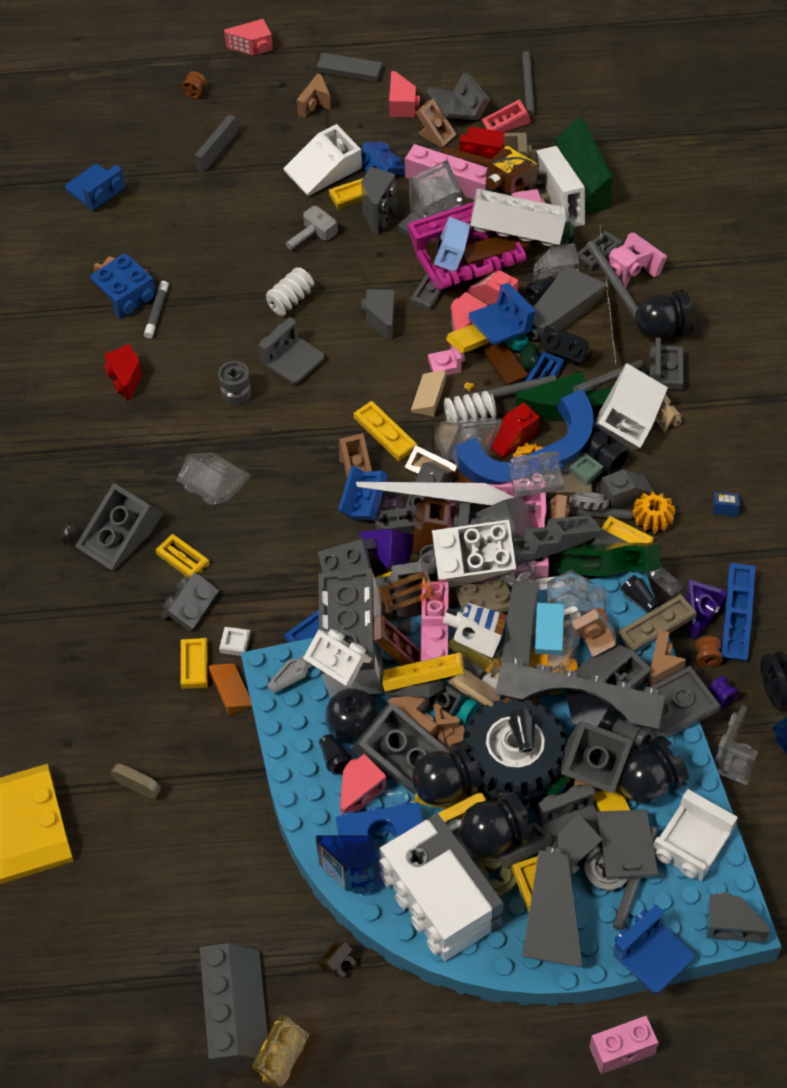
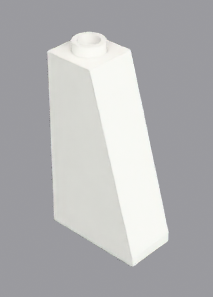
(562, 184)

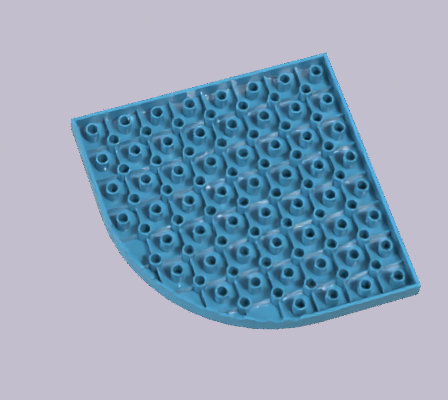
(493, 968)

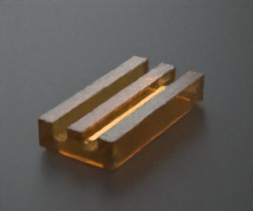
(387, 598)

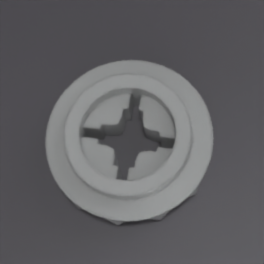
(589, 500)
(595, 875)

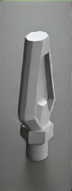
(290, 673)

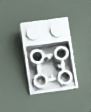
(324, 160)
(631, 407)
(473, 552)

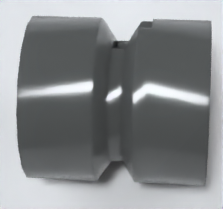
(235, 383)

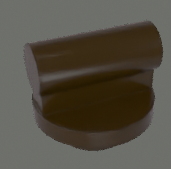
(432, 248)

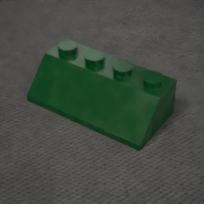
(587, 163)

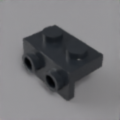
(565, 344)

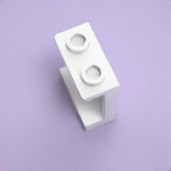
(694, 836)

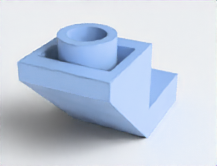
(453, 244)

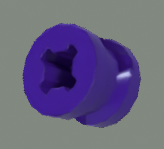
(723, 692)

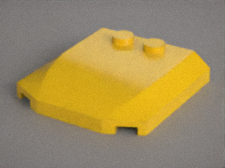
(30, 825)

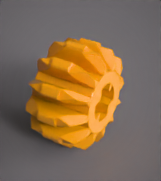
(653, 512)

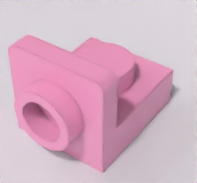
(446, 360)

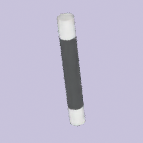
(156, 309)

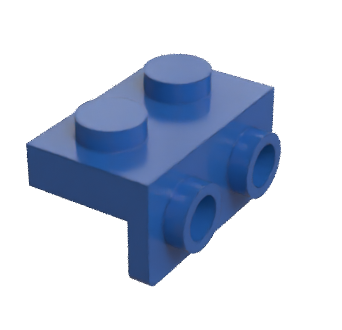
(381, 157)
(361, 502)

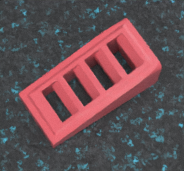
(515, 112)

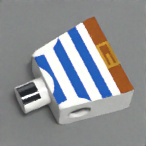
(477, 627)

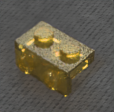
(280, 1051)

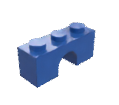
(393, 820)

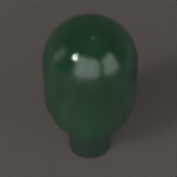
(568, 233)
(529, 356)

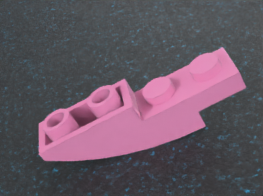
(434, 632)

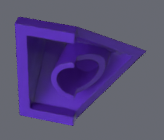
(392, 546)
(706, 602)

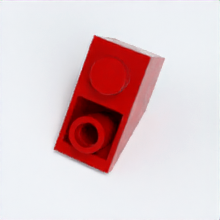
(124, 369)

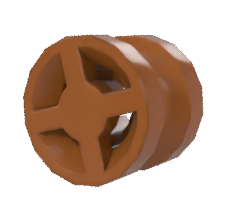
(193, 85)
(708, 651)

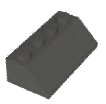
(233, 1005)

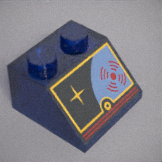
(348, 860)

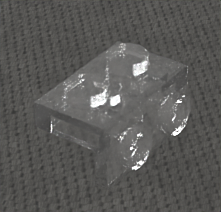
(536, 474)

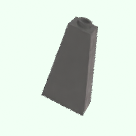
(566, 301)
(552, 915)

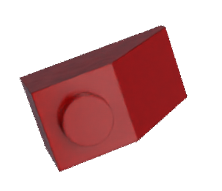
(516, 429)

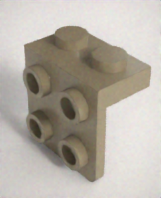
(489, 594)

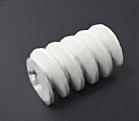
(289, 291)
(470, 408)

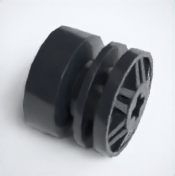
(774, 678)

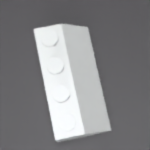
(518, 217)

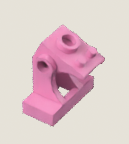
(628, 263)

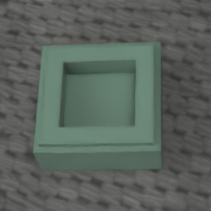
(586, 469)

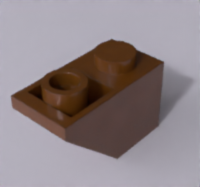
(429, 516)

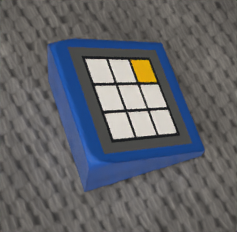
(726, 504)

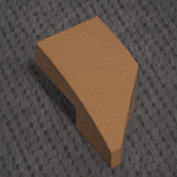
(448, 727)

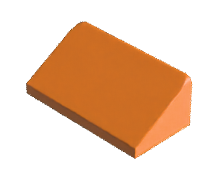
(230, 688)

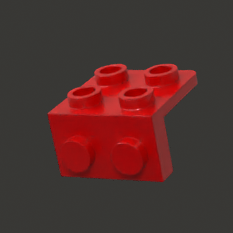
(482, 142)

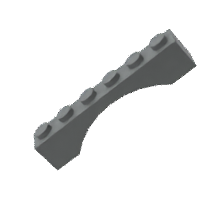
(523, 682)

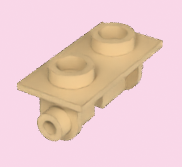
(667, 415)

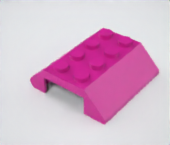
(432, 226)

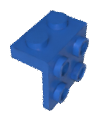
(96, 185)
(124, 284)
(506, 318)
(651, 951)

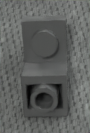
(450, 697)

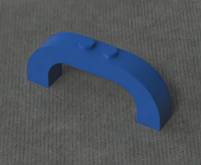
(482, 469)

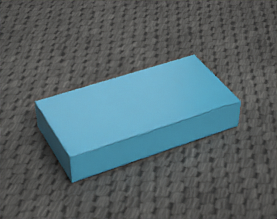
(549, 629)

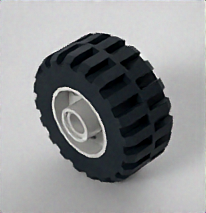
(498, 753)

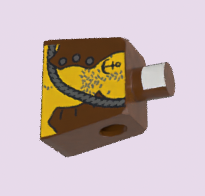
(511, 171)

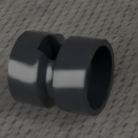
(606, 452)

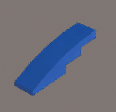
(738, 612)

